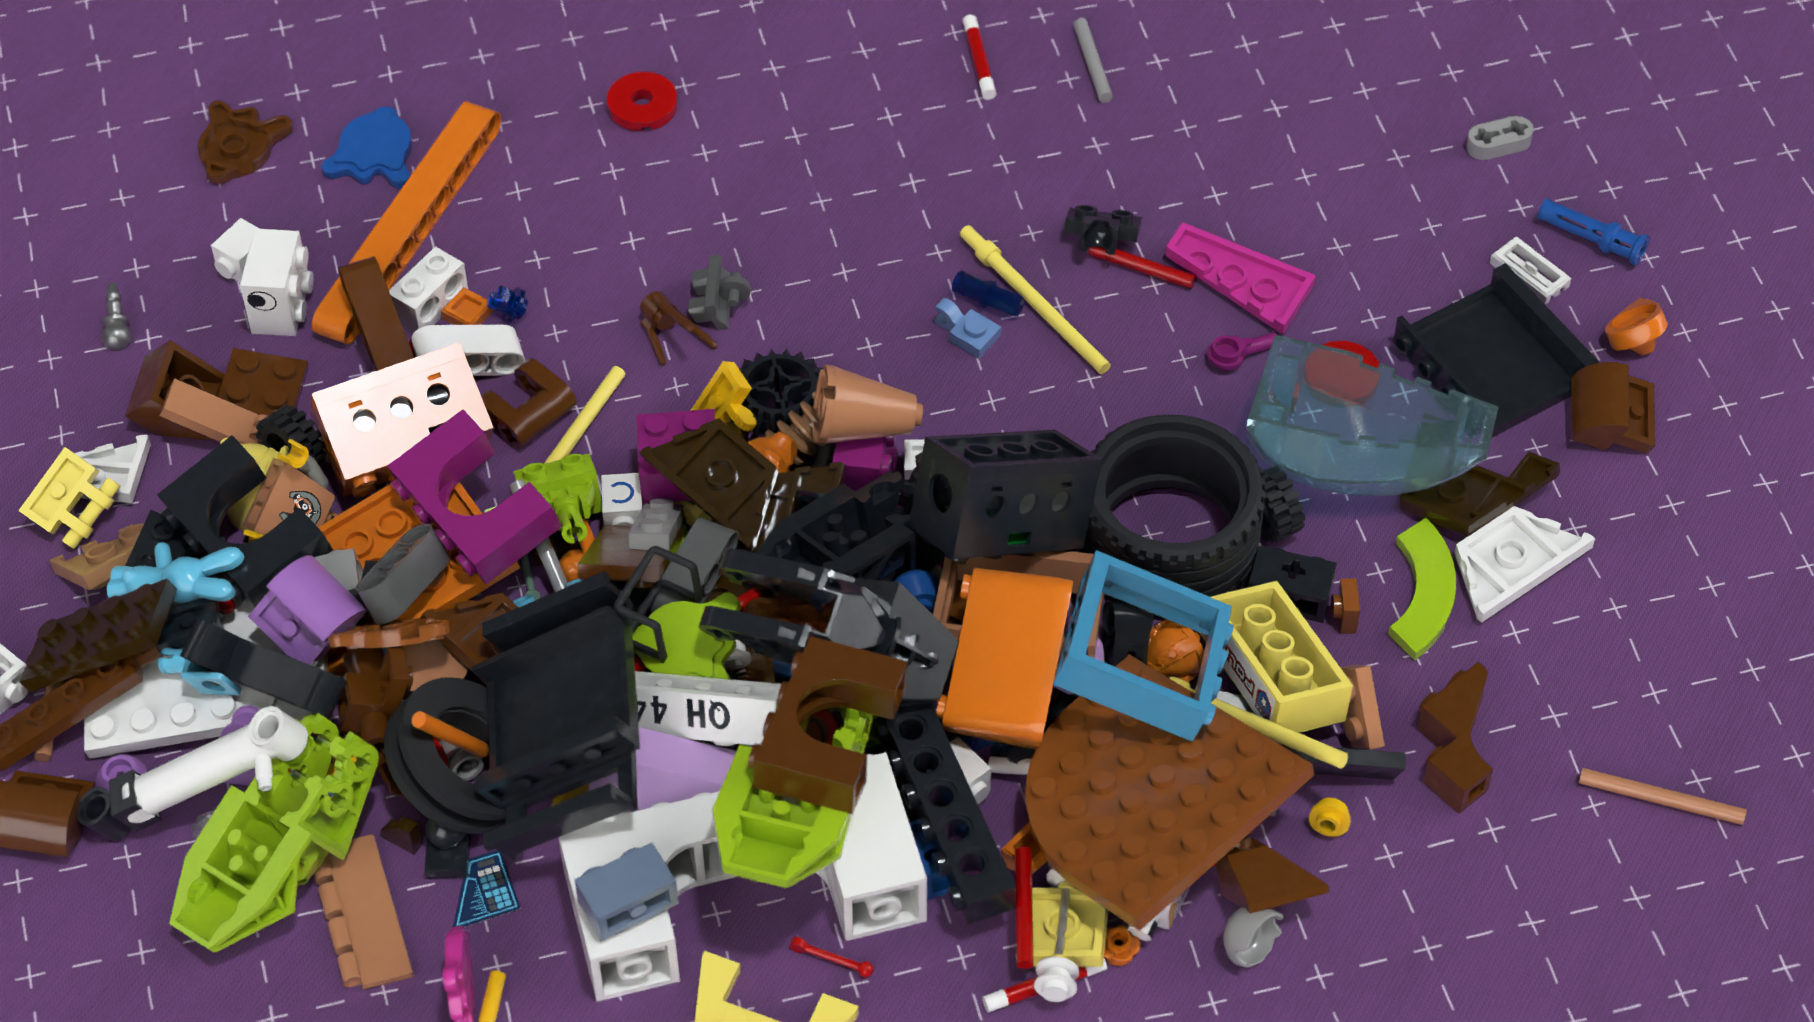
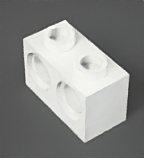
(428, 289)

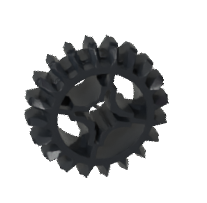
(787, 374)

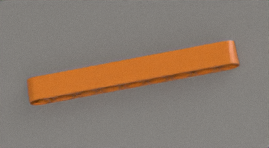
(414, 211)

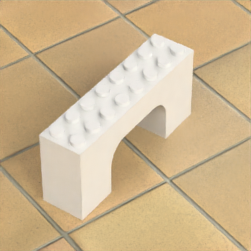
(872, 886)

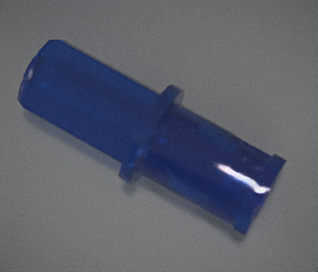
(987, 293)

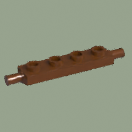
(69, 705)

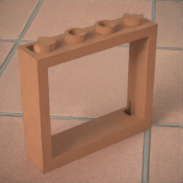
(1055, 564)

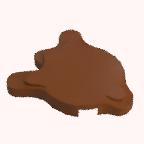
(391, 633)

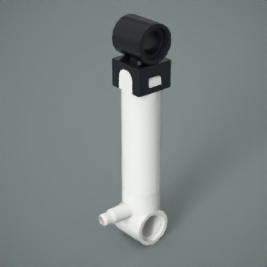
(138, 799)

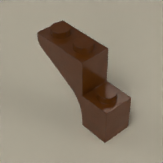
(1447, 719)

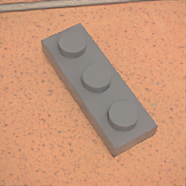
(656, 525)

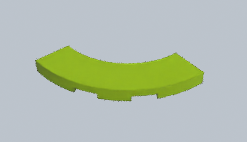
(1434, 589)

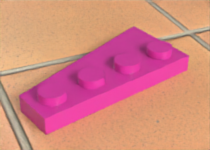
(1246, 277)

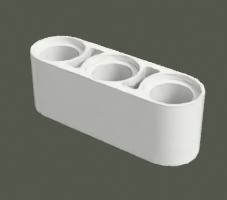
(488, 348)

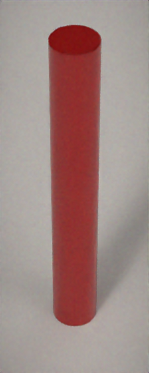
(1145, 266)
(1024, 908)

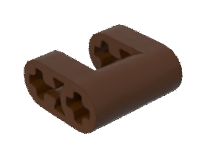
(548, 402)

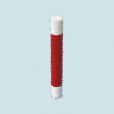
(979, 57)
(1026, 990)

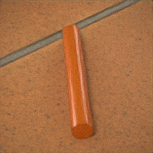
(450, 734)

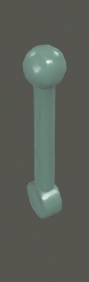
(528, 578)

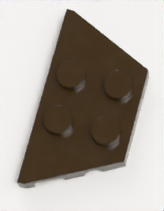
(719, 476)

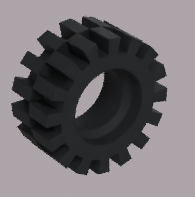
(290, 424)
(1281, 508)

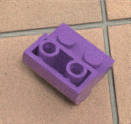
(305, 608)

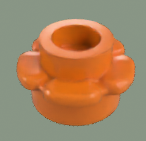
(1122, 954)

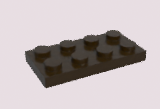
(98, 635)

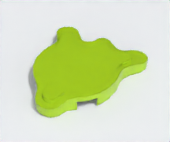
(687, 647)

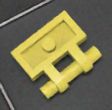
(59, 493)

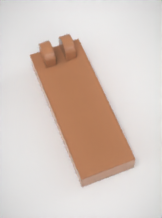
(209, 414)

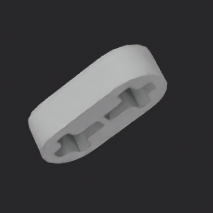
(1499, 138)

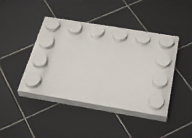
(171, 711)

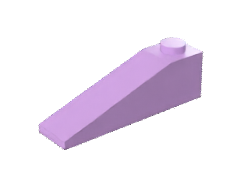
(674, 768)

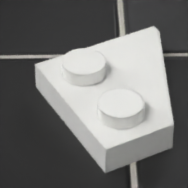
(121, 465)

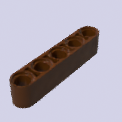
(375, 313)

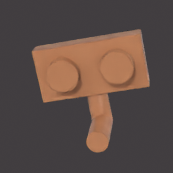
(1362, 718)

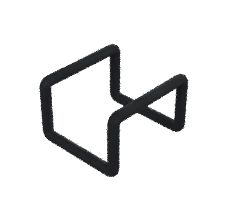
(638, 617)

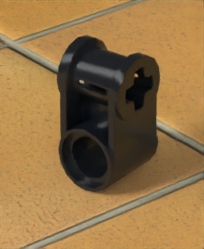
(1125, 631)

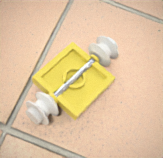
(1066, 936)

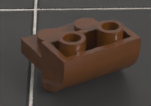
(1612, 408)
(41, 812)

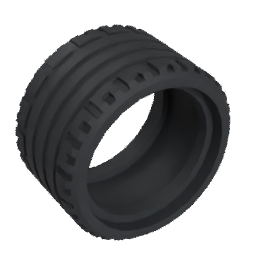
(1191, 458)

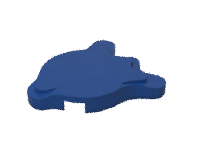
(371, 147)

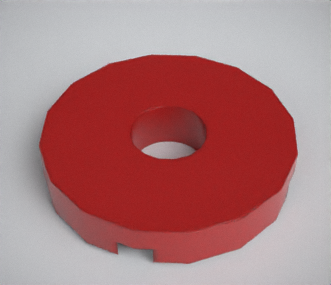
(642, 86)

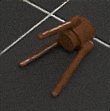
(662, 314)

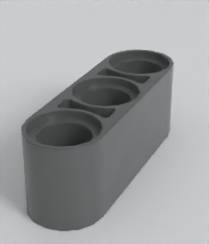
(705, 548)
(402, 574)

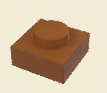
(1346, 606)

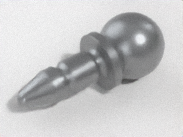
(116, 333)

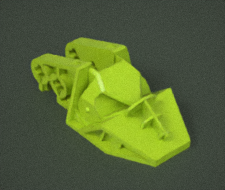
(775, 839)
(271, 841)

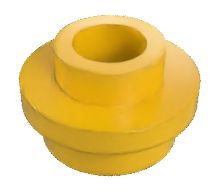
(1330, 817)

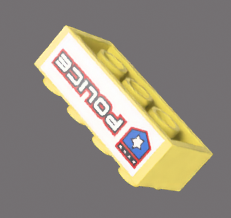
(1282, 661)

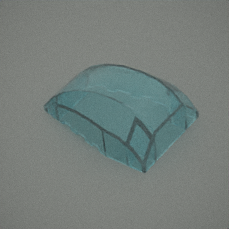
(1361, 425)

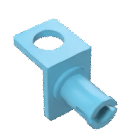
(196, 675)

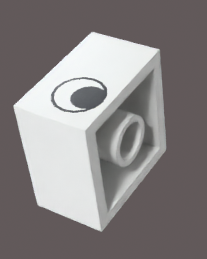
(276, 282)

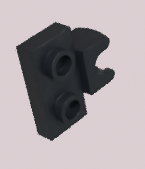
(1102, 228)

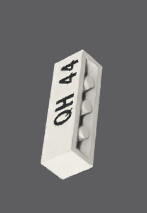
(705, 707)

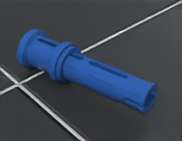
(1608, 241)

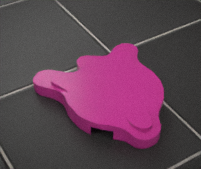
(459, 975)

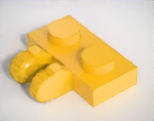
(725, 395)

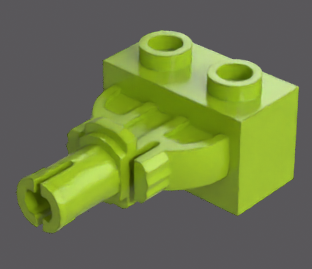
(569, 488)

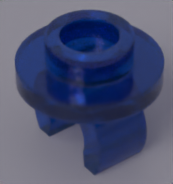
(509, 302)

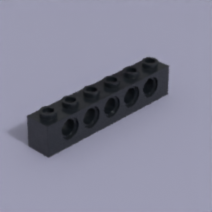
(975, 895)

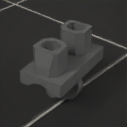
(721, 293)

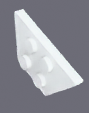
(1514, 557)

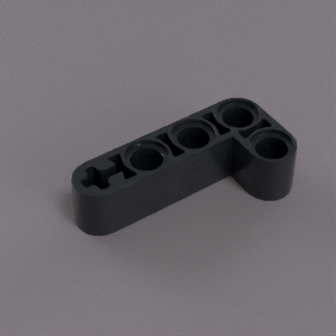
(263, 669)

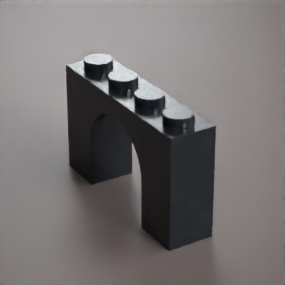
(203, 498)

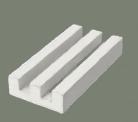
(1528, 270)

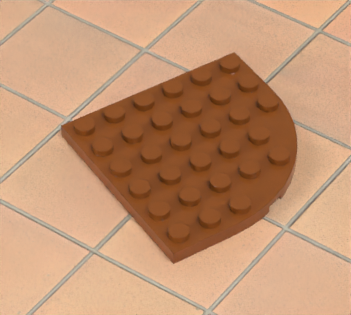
(1144, 811)

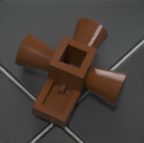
(372, 693)

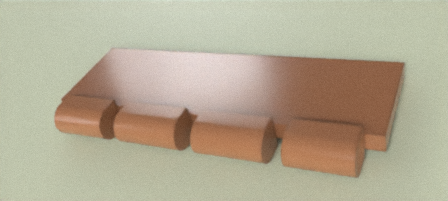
(362, 917)

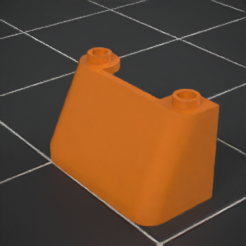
(1006, 656)

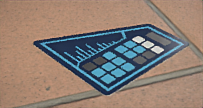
(485, 891)

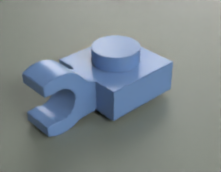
(969, 331)

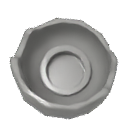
(1250, 935)

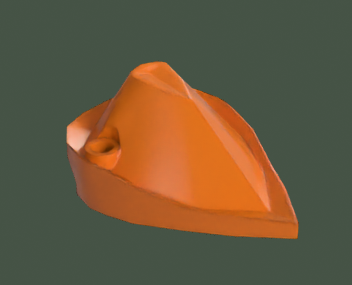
(1637, 327)

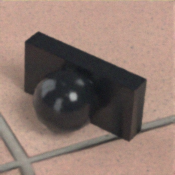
(446, 852)

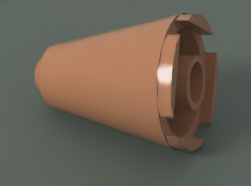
(861, 408)

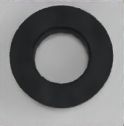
(421, 771)

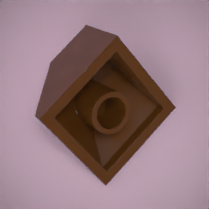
(1263, 878)

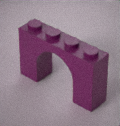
(484, 541)

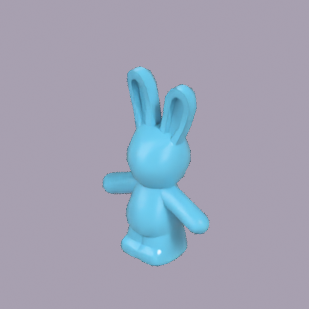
(185, 573)

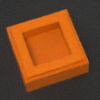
(466, 309)

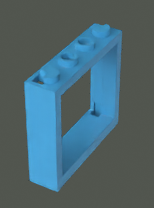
(1123, 689)

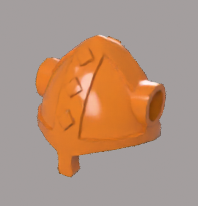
(1175, 650)

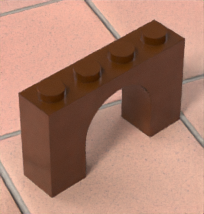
(824, 678)

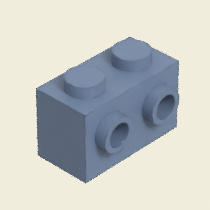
(626, 891)

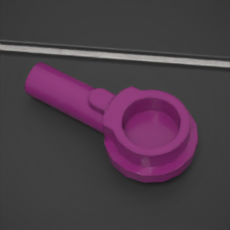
(1229, 351)

